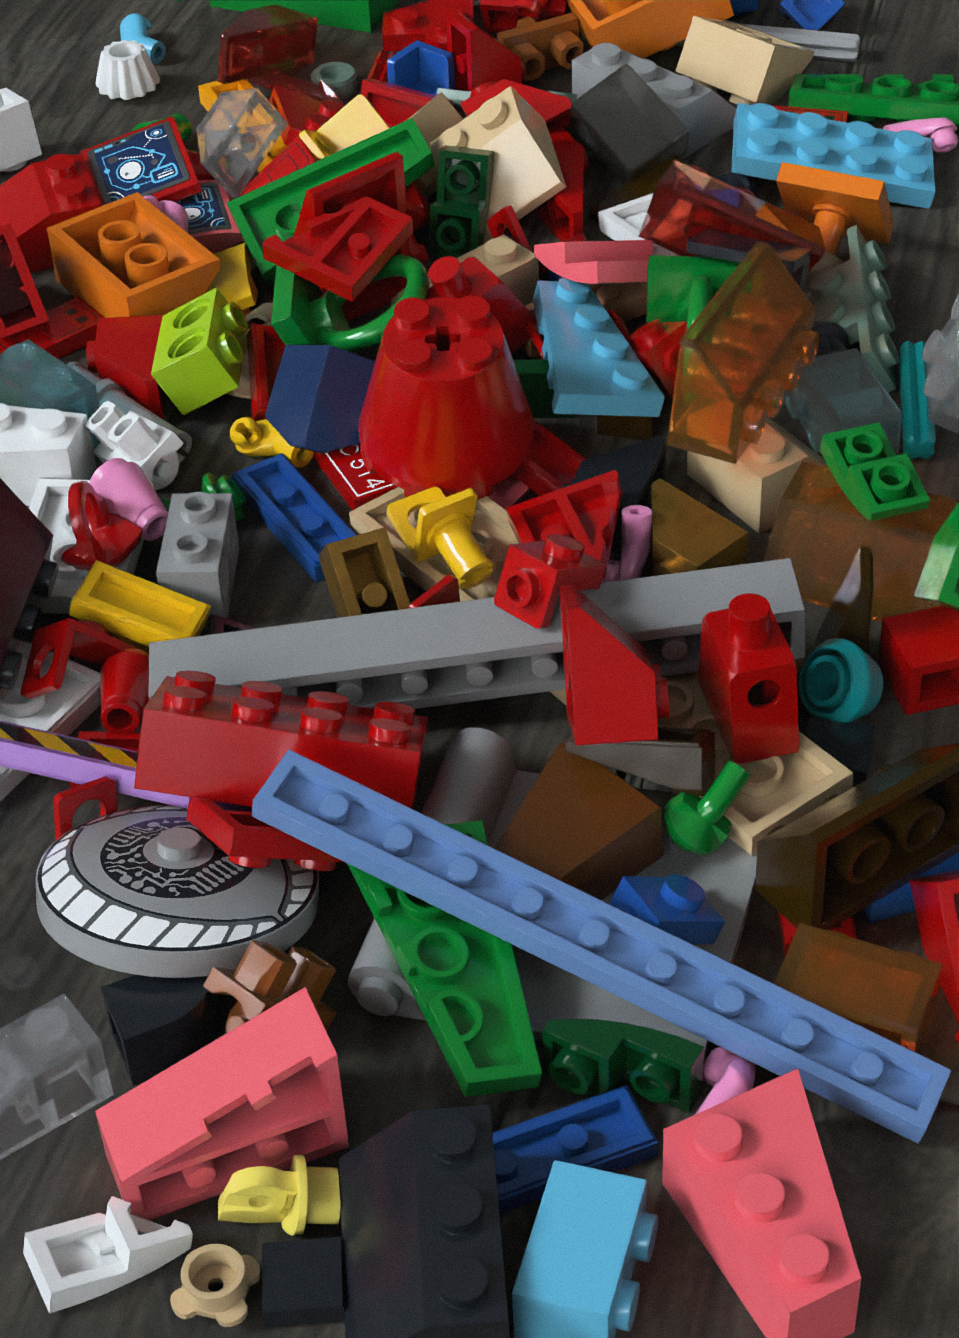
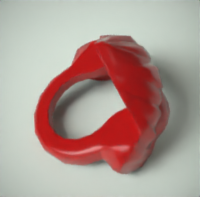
(97, 530)

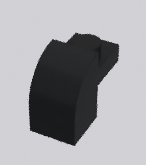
(160, 1021)

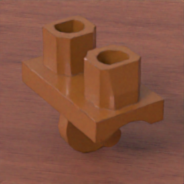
(544, 43)
(270, 976)

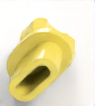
(287, 1197)

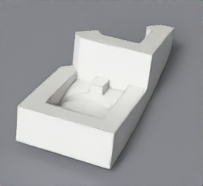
(99, 1253)

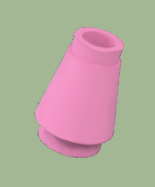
(131, 496)

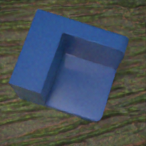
(811, 13)
(422, 68)

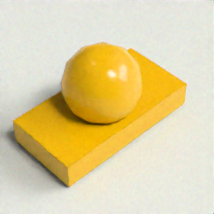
(137, 608)

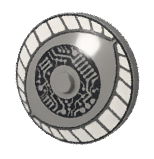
(163, 899)

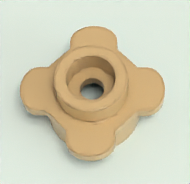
(212, 1266)

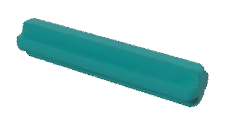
(916, 427)

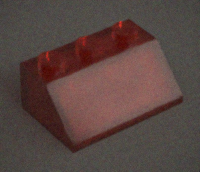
(692, 201)

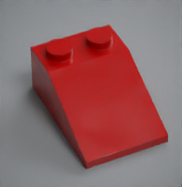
(378, 180)
(43, 197)

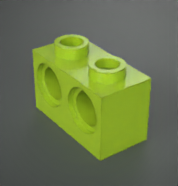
(200, 351)

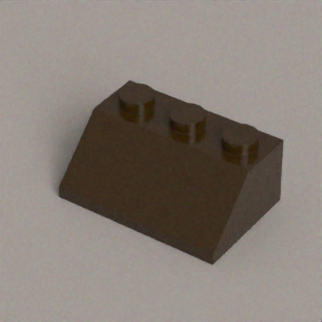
(863, 841)

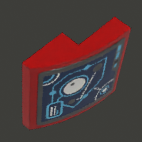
(143, 162)

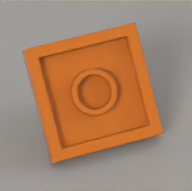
(836, 203)

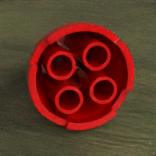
(445, 400)

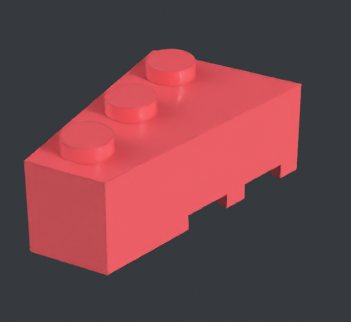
(226, 1108)
(767, 1209)

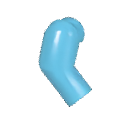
(134, 28)

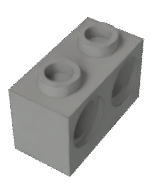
(200, 549)

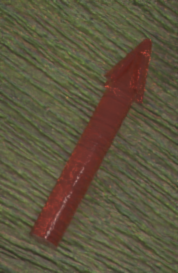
(318, 92)

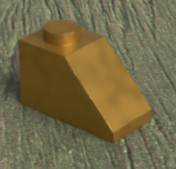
(691, 534)
(363, 575)

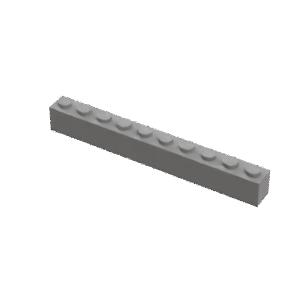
(473, 646)

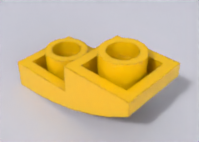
(235, 278)

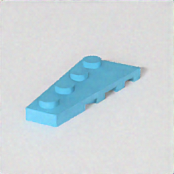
(589, 357)

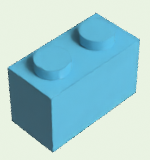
(583, 1255)

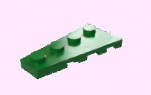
(887, 97)
(278, 204)
(462, 985)

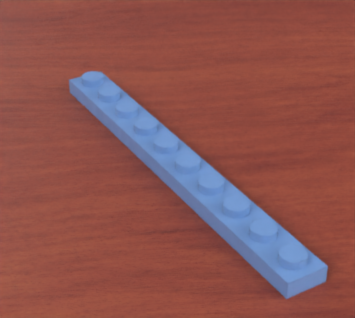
(603, 945)

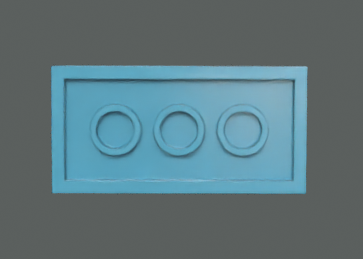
(772, 136)

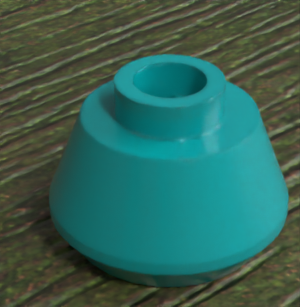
(840, 682)

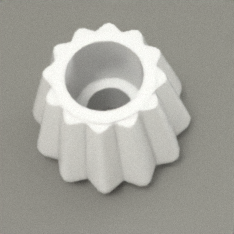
(126, 71)

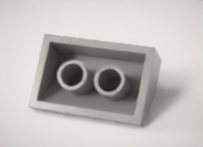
(695, 105)

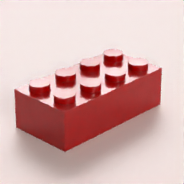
(230, 739)

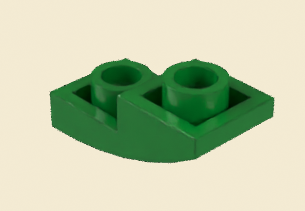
(872, 473)

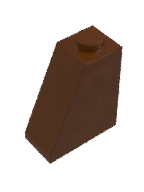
(584, 826)

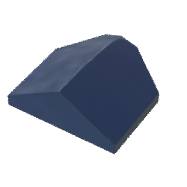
(319, 397)

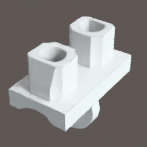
(136, 441)

